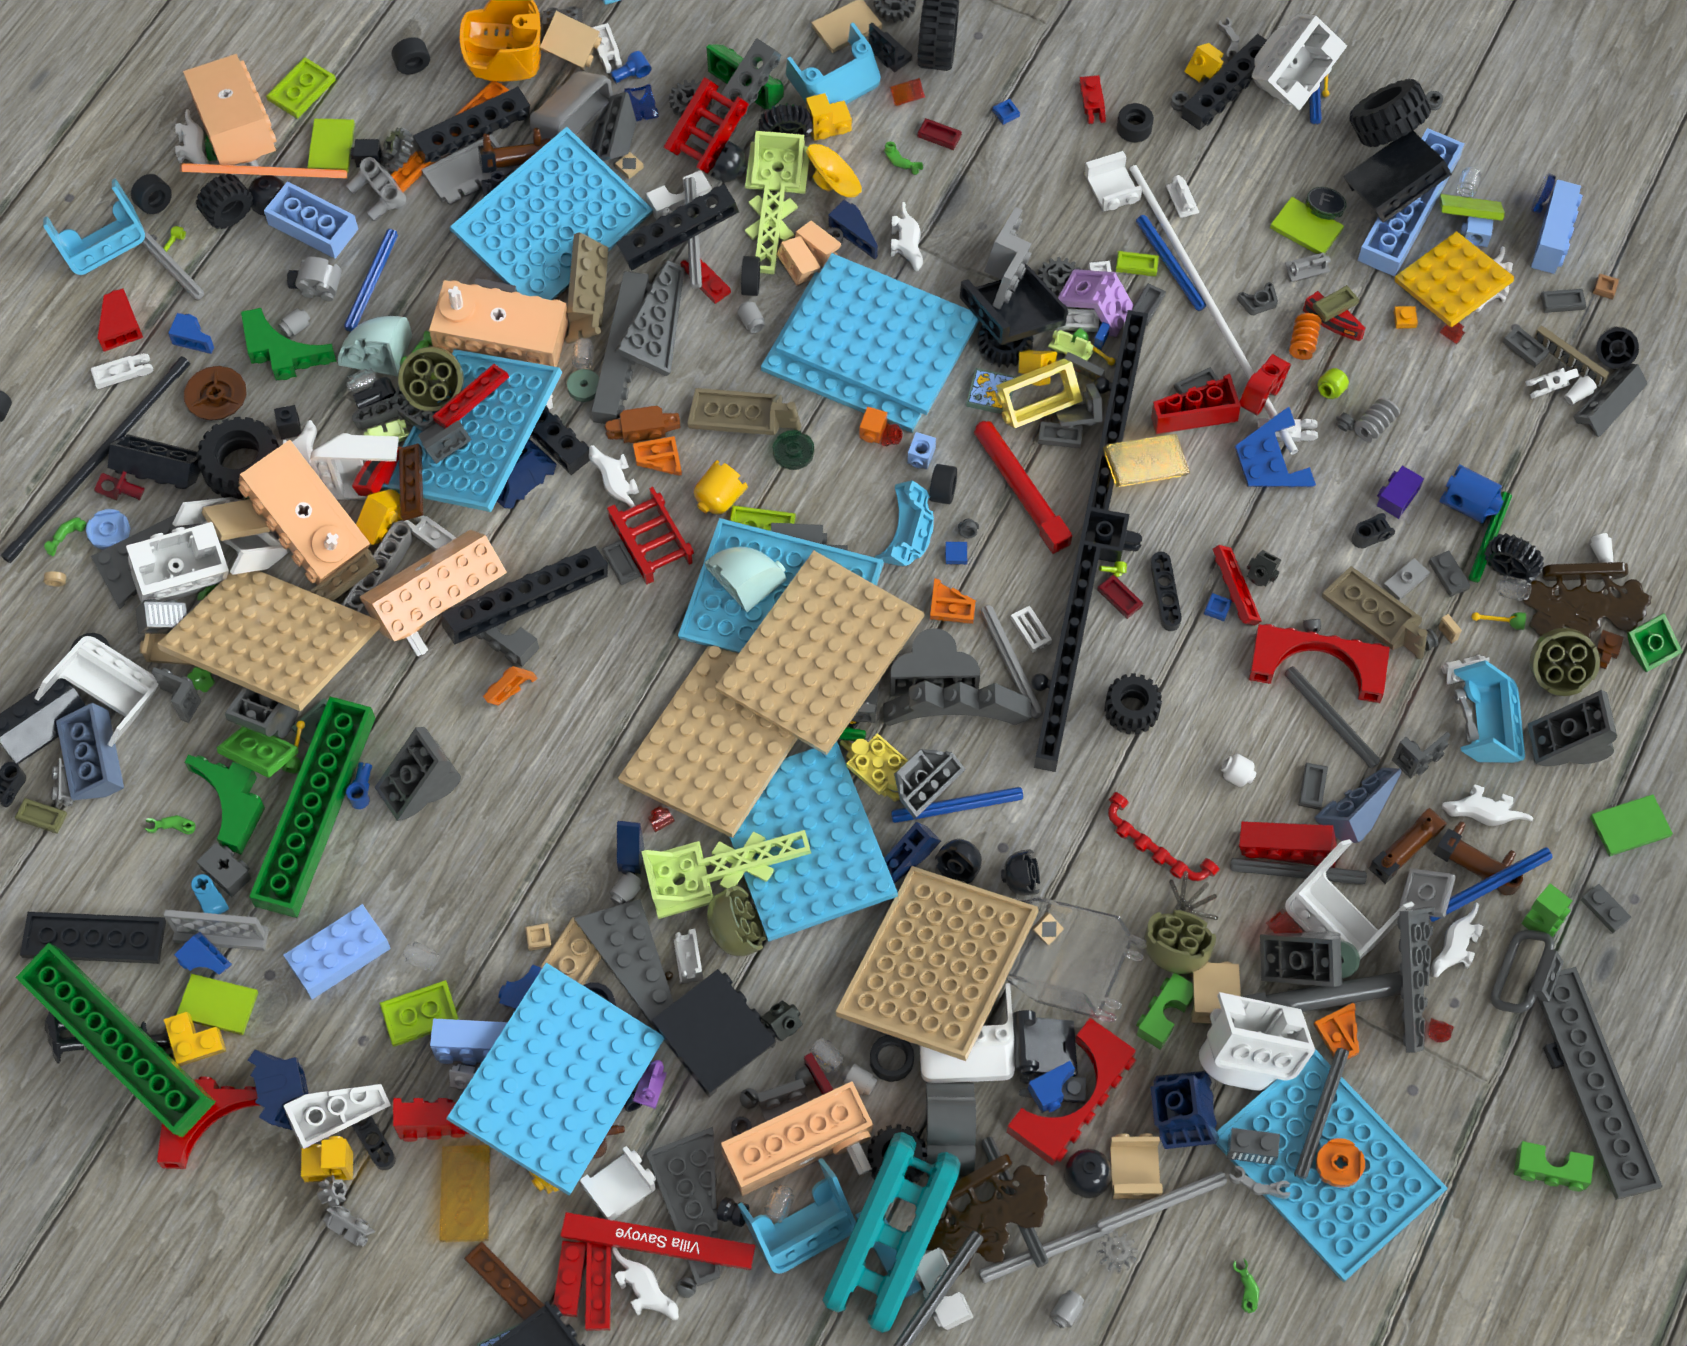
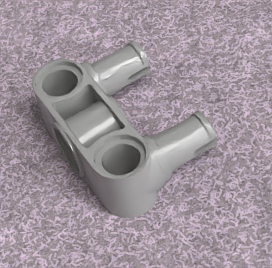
(382, 183)

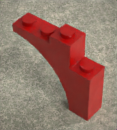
(175, 1150)

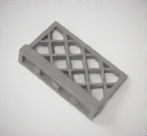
(219, 929)

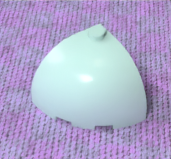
(377, 345)
(746, 574)

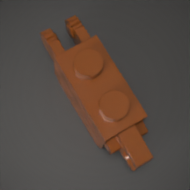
(642, 424)

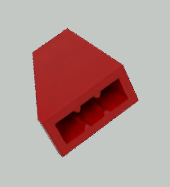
(117, 321)

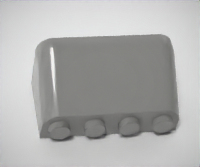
(572, 105)

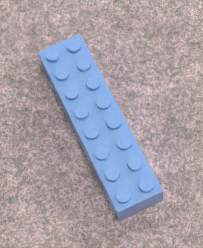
(1392, 240)

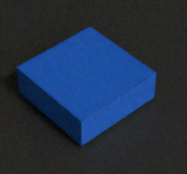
(1006, 111)
(1102, 335)
(956, 552)
(1218, 607)

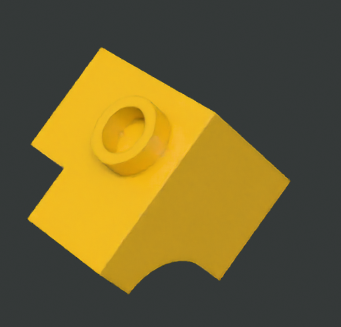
(1204, 62)
(1034, 360)

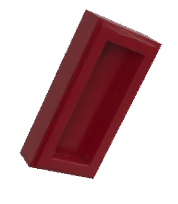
(939, 134)
(1120, 596)
(817, 1074)

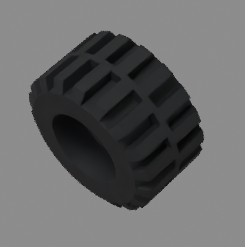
(224, 201)
(1133, 688)
(880, 1144)

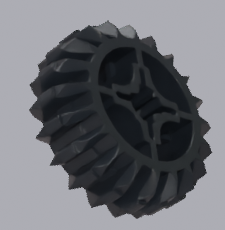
(786, 119)
(1001, 353)
(1514, 557)

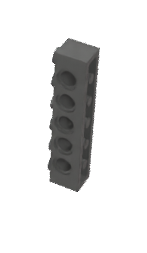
(737, 85)

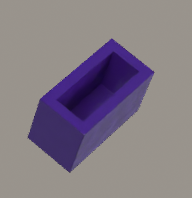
(1399, 492)

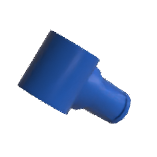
(635, 65)
(360, 785)

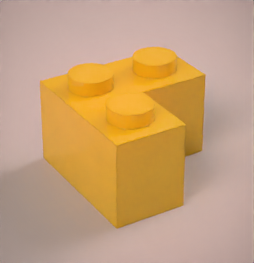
(828, 118)
(378, 515)
(188, 1044)
(327, 1159)

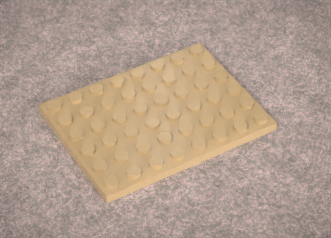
(270, 637)
(819, 652)
(708, 751)
(937, 963)

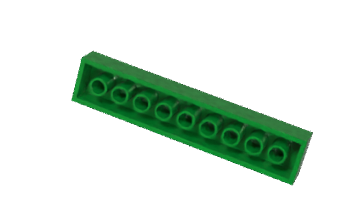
(312, 807)
(115, 1040)

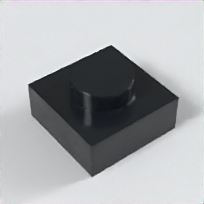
(1553, 1055)

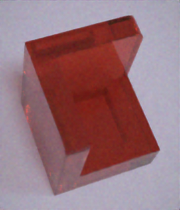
(907, 92)
(1283, 923)

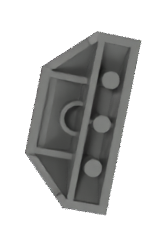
(614, 128)
(926, 778)

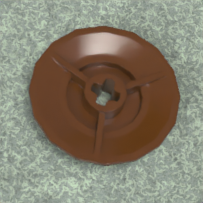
(210, 381)

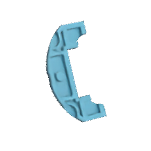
(913, 527)

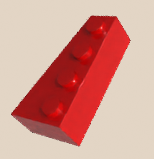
(1198, 407)
(1287, 842)
(424, 1119)

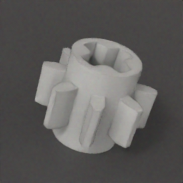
(331, 1191)

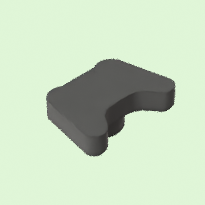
(1260, 301)

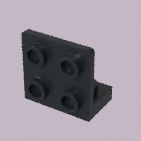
(888, 49)

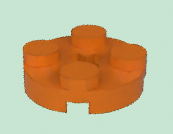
(1330, 1172)

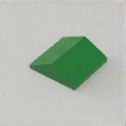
(1653, 643)

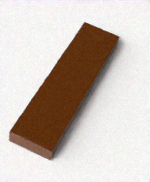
(411, 482)
(503, 1281)

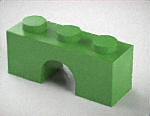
(1548, 911)
(1155, 1027)
(1533, 1165)

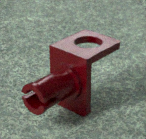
(120, 486)

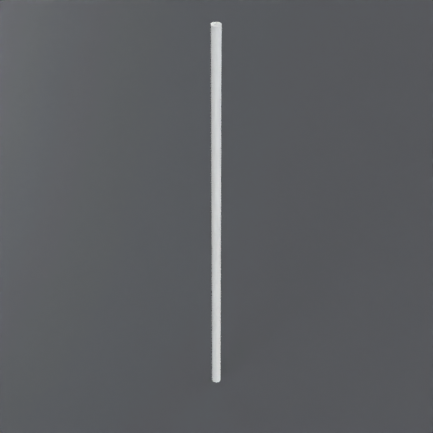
(1206, 297)

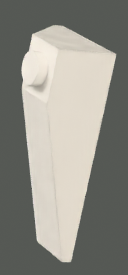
(328, 1112)

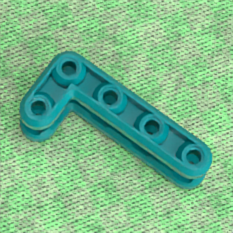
(908, 1244)

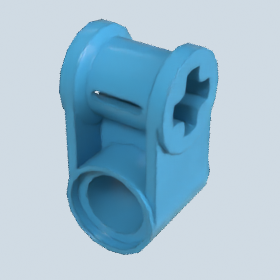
(209, 899)

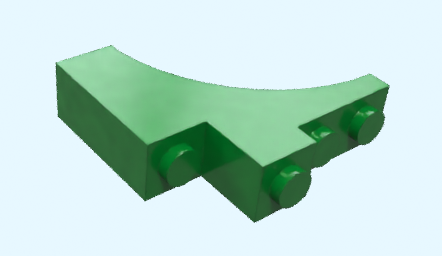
(285, 355)
(239, 807)

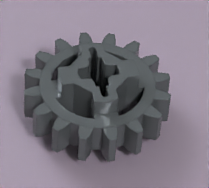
(894, 9)
(684, 94)
(396, 149)
(1056, 274)

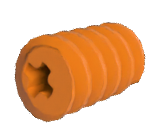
(1305, 336)

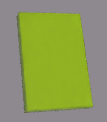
(301, 87)
(331, 144)
(1471, 207)
(1305, 228)
(760, 517)
(218, 1003)
(413, 1013)

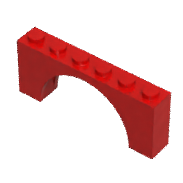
(1365, 660)
(1051, 1136)

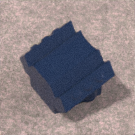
(526, 474)
(276, 1084)
(1184, 1109)

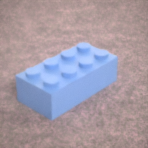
(311, 219)
(1557, 227)
(337, 951)
(463, 1040)

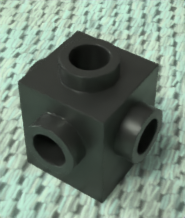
(1263, 568)
(782, 1019)

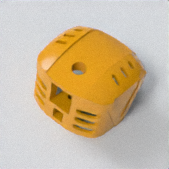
(502, 56)

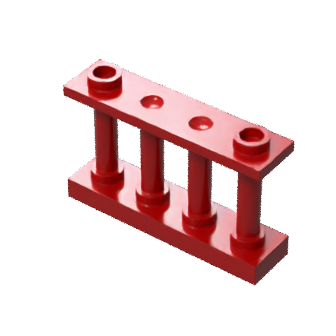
(694, 111)
(638, 551)

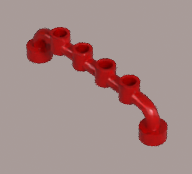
(1160, 854)

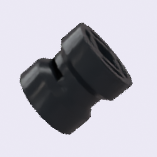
(730, 1211)

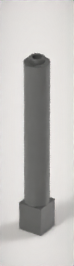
(1324, 996)

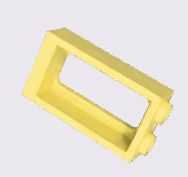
(1068, 397)

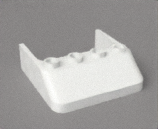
(342, 459)
(254, 551)
(105, 677)
(1323, 908)
(989, 1059)

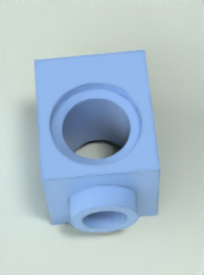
(1477, 230)
(921, 443)

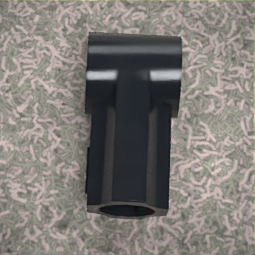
(381, 390)

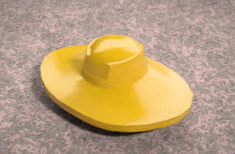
(833, 171)

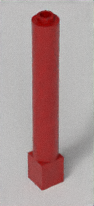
(1051, 527)

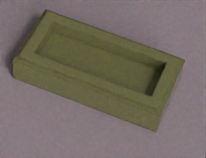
(1335, 303)
(41, 815)

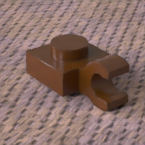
(1609, 646)

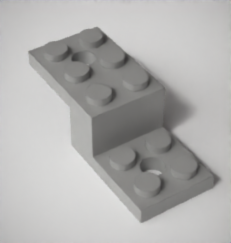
(1008, 258)

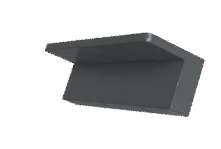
(1612, 398)

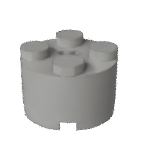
(318, 278)

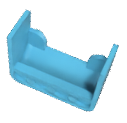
(843, 83)
(103, 245)
(1496, 714)
(807, 1230)

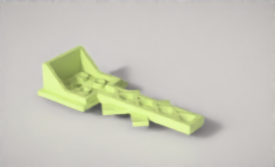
(768, 153)
(688, 862)

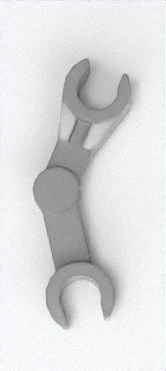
(1234, 39)
(1470, 728)
(1258, 1188)

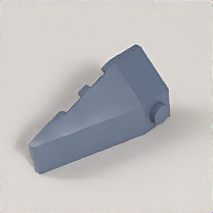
(1360, 808)

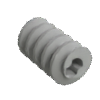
(1376, 419)

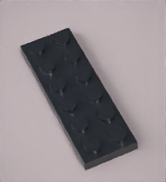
(95, 936)

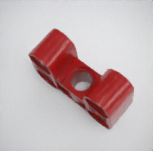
(1265, 381)

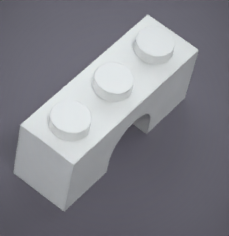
(665, 202)
(952, 1309)

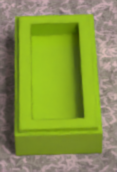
(1137, 263)

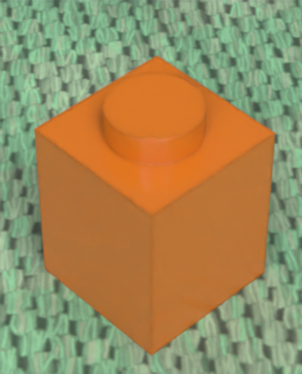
(873, 425)

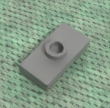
(1406, 579)

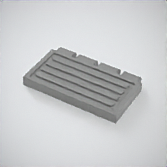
(459, 173)

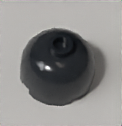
(729, 163)
(263, 191)
(1617, 347)
(959, 860)
(1021, 873)
(1088, 1173)

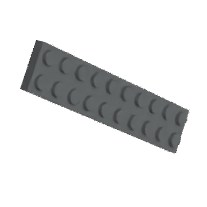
(1599, 1088)

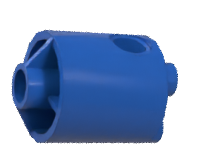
(1472, 494)

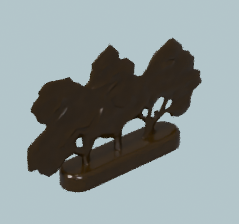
(1582, 608)
(991, 1216)

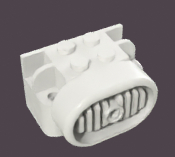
(1297, 59)
(177, 563)
(1255, 1043)

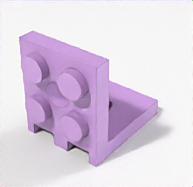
(1102, 294)

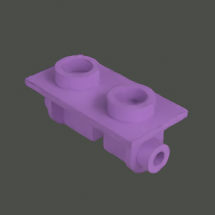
(650, 1085)

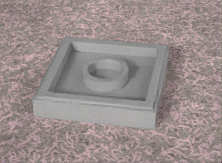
(1428, 890)

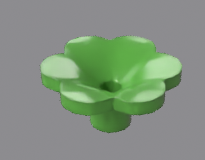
(201, 679)

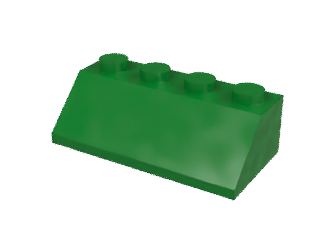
(724, 62)

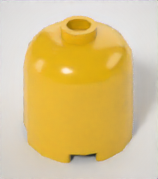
(718, 489)

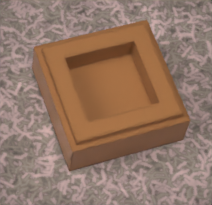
(1606, 286)

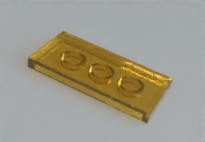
(1146, 460)
(465, 1193)

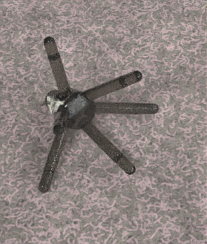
(1187, 906)

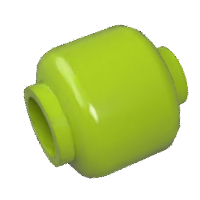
(1332, 383)

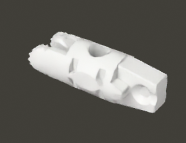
(1552, 381)

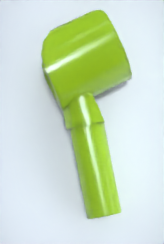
(176, 232)
(1119, 568)

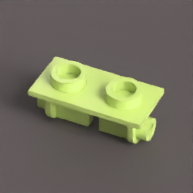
(1063, 344)
(394, 428)

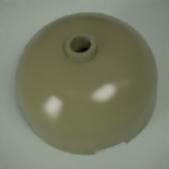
(418, 385)
(1564, 661)
(728, 923)
(1179, 941)

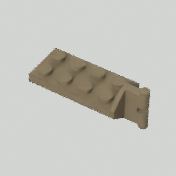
(586, 287)
(741, 412)
(1377, 611)

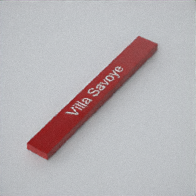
(658, 1241)

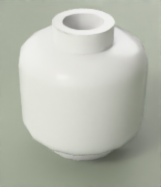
(1238, 770)

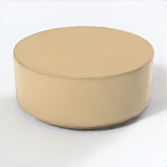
(54, 579)

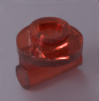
(1455, 333)
(891, 435)
(660, 818)
(1439, 1031)

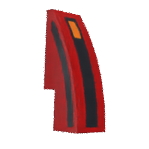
(1342, 324)
(374, 475)

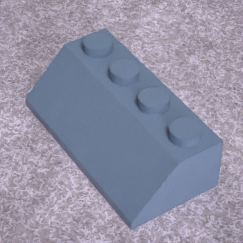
(88, 759)

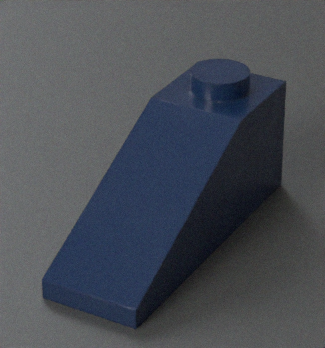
(854, 227)
(629, 847)
(911, 850)

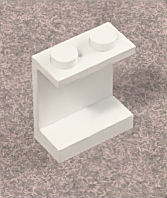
(1111, 182)
(619, 1185)

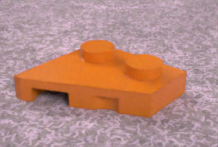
(658, 455)
(951, 604)
(508, 685)
(1339, 1030)

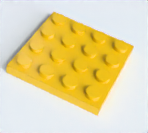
(1454, 279)

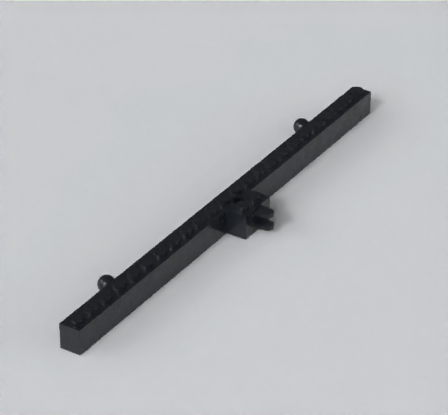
(1102, 538)

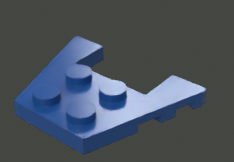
(1263, 459)

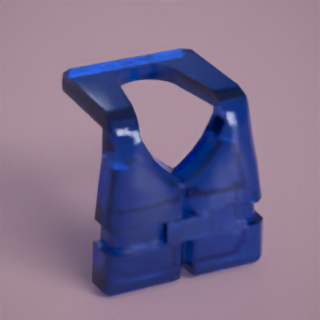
(644, 107)

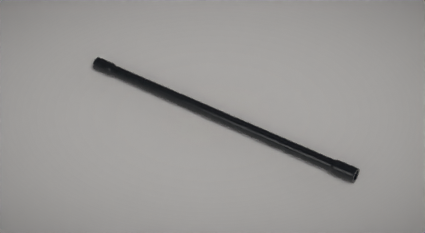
(17, 545)

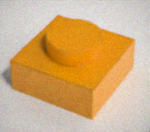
(1405, 317)

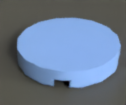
(107, 528)

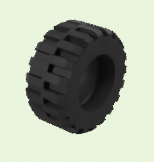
(938, 34)
(1390, 113)
(225, 439)

